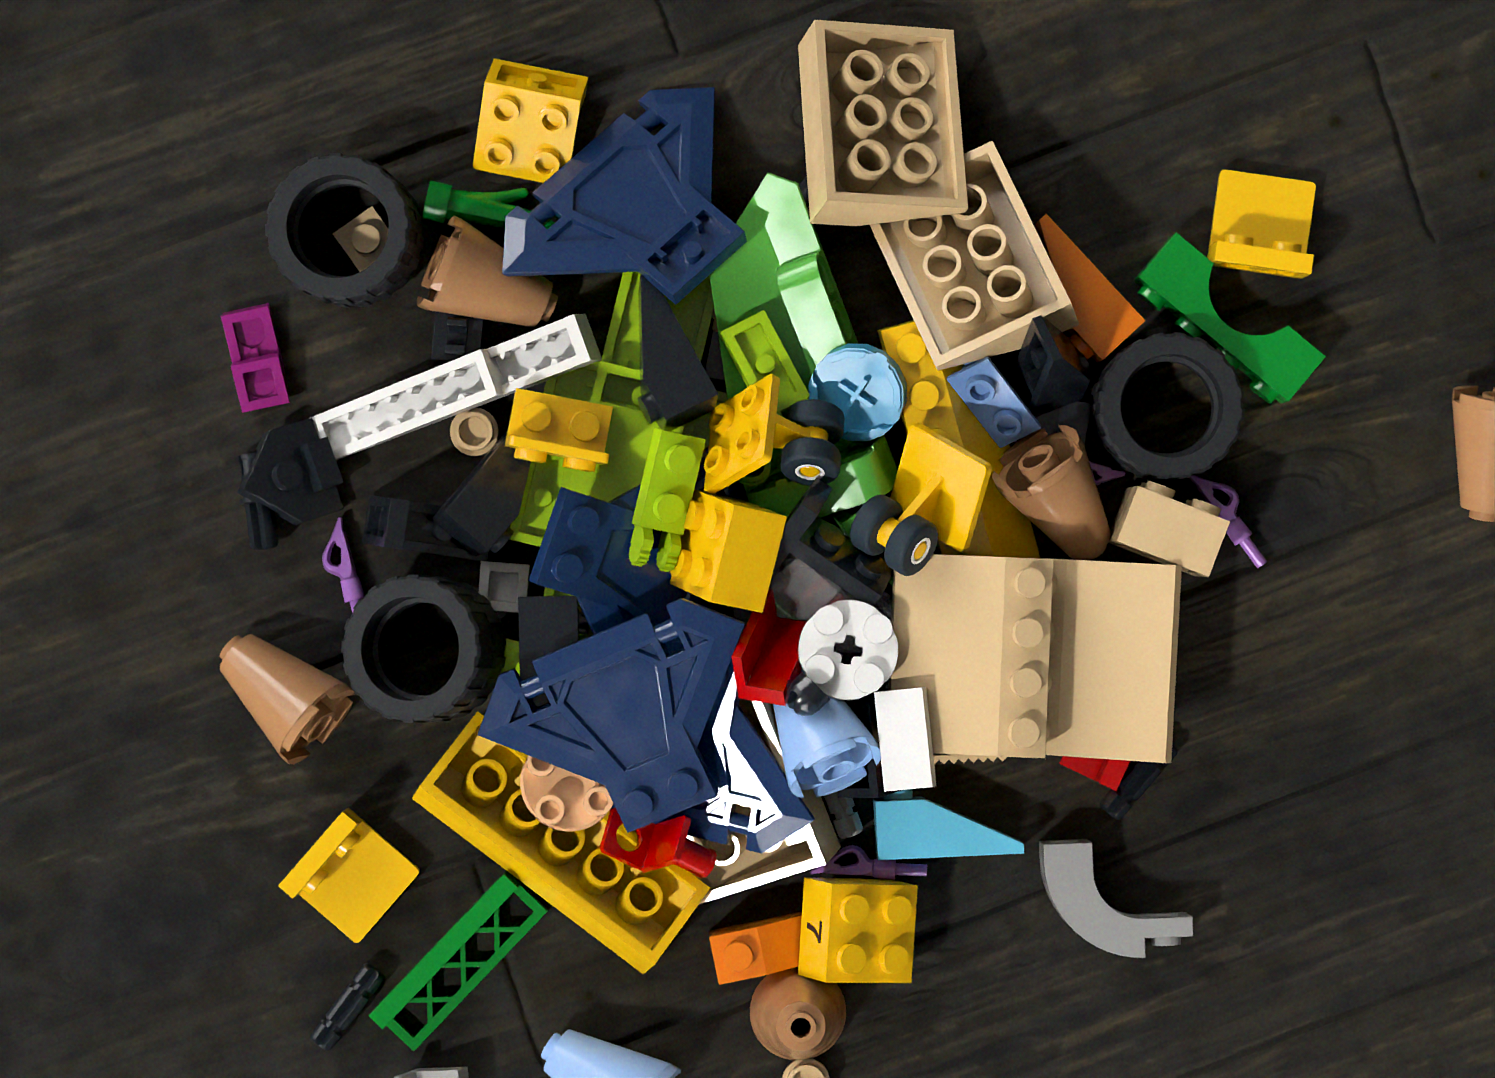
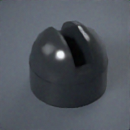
(805, 696)

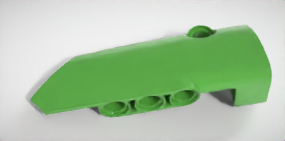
(791, 280)

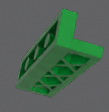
(445, 948)

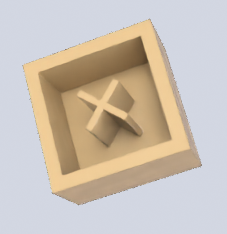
(1169, 530)

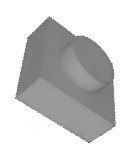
(503, 584)

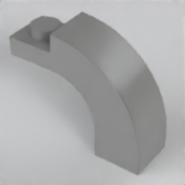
(1072, 890)

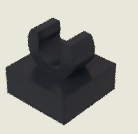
(455, 336)

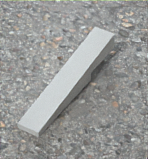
(459, 386)

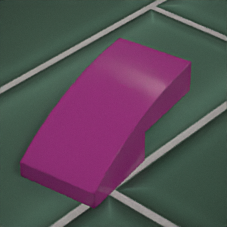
(255, 357)

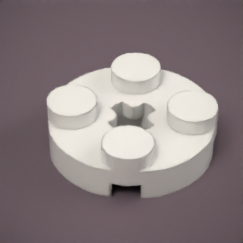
(871, 632)

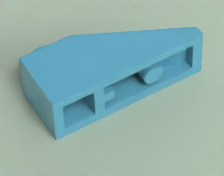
(923, 829)

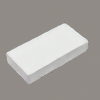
(905, 739)

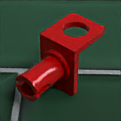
(659, 846)

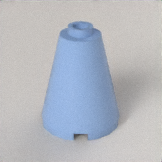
(824, 748)
(588, 1057)

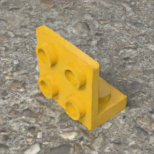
(527, 120)
(1262, 224)
(558, 427)
(351, 875)

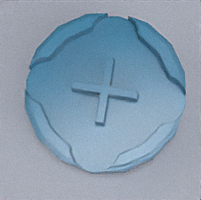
(865, 388)

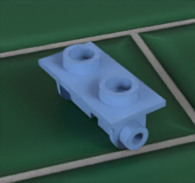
(993, 401)

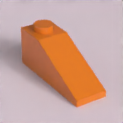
(1100, 309)
(756, 948)

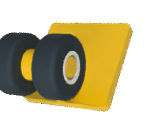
(749, 429)
(932, 499)

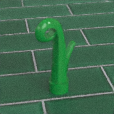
(473, 207)

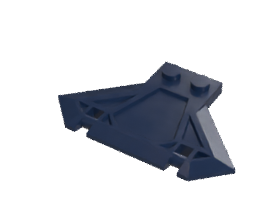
(632, 202)
(589, 556)
(625, 709)
(744, 776)

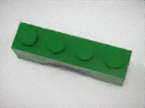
(1180, 283)

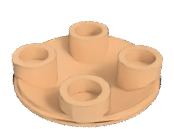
(562, 797)

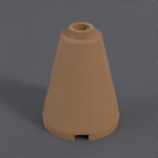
(469, 281)
(1475, 450)
(1056, 490)
(284, 695)
(789, 996)

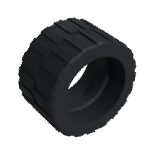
(294, 202)
(1224, 393)
(369, 640)

